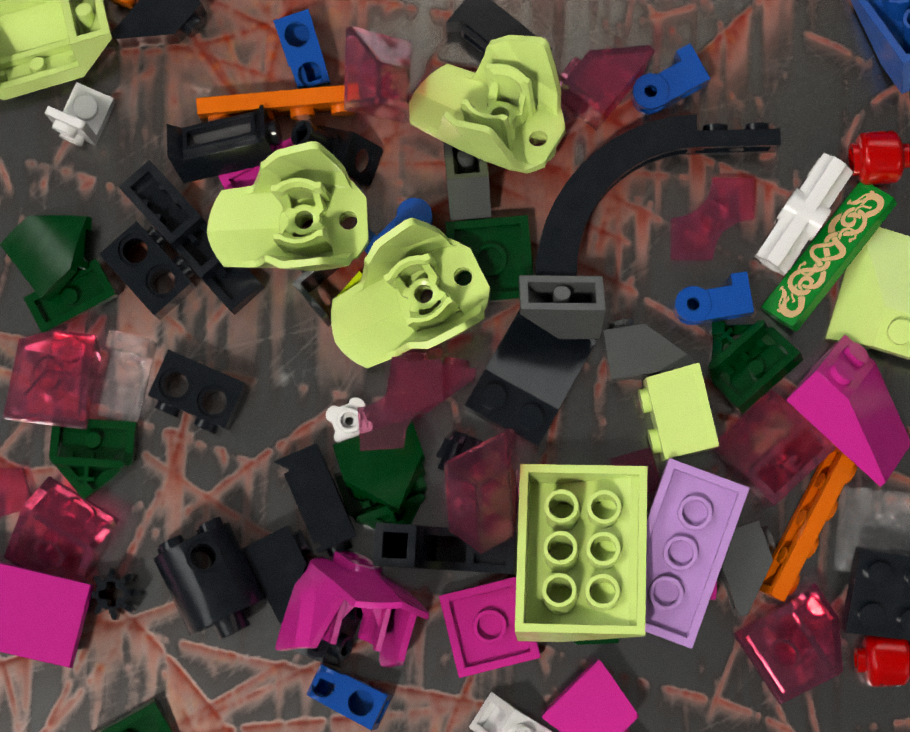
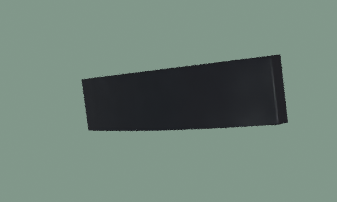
(188, 236)

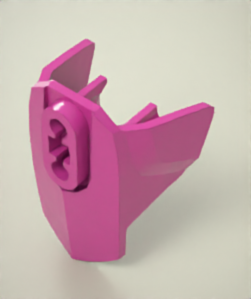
(332, 590)

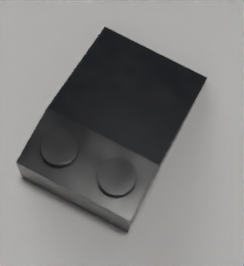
(527, 380)

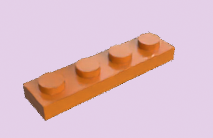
(298, 103)
(802, 532)

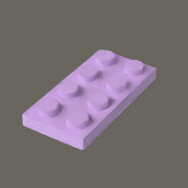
(686, 547)

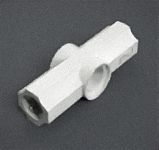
(804, 214)

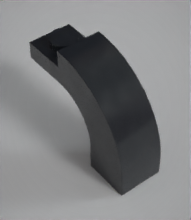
(439, 549)

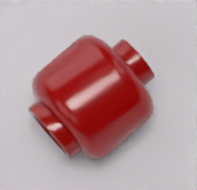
(878, 157)
(883, 661)

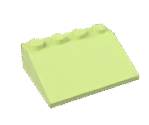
(581, 552)

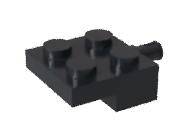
(878, 594)

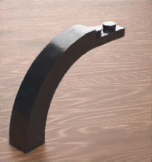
(620, 158)

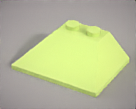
(49, 42)
(876, 296)

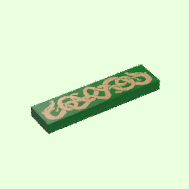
(829, 255)

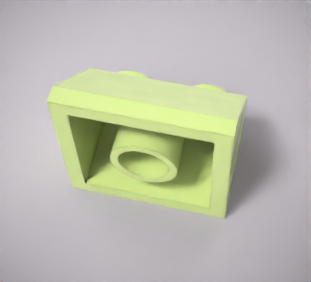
(678, 413)

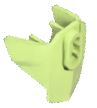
(498, 106)
(265, 221)
(385, 309)

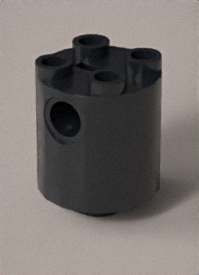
(211, 594)

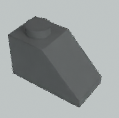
(466, 185)
(564, 304)
(638, 351)
(746, 565)

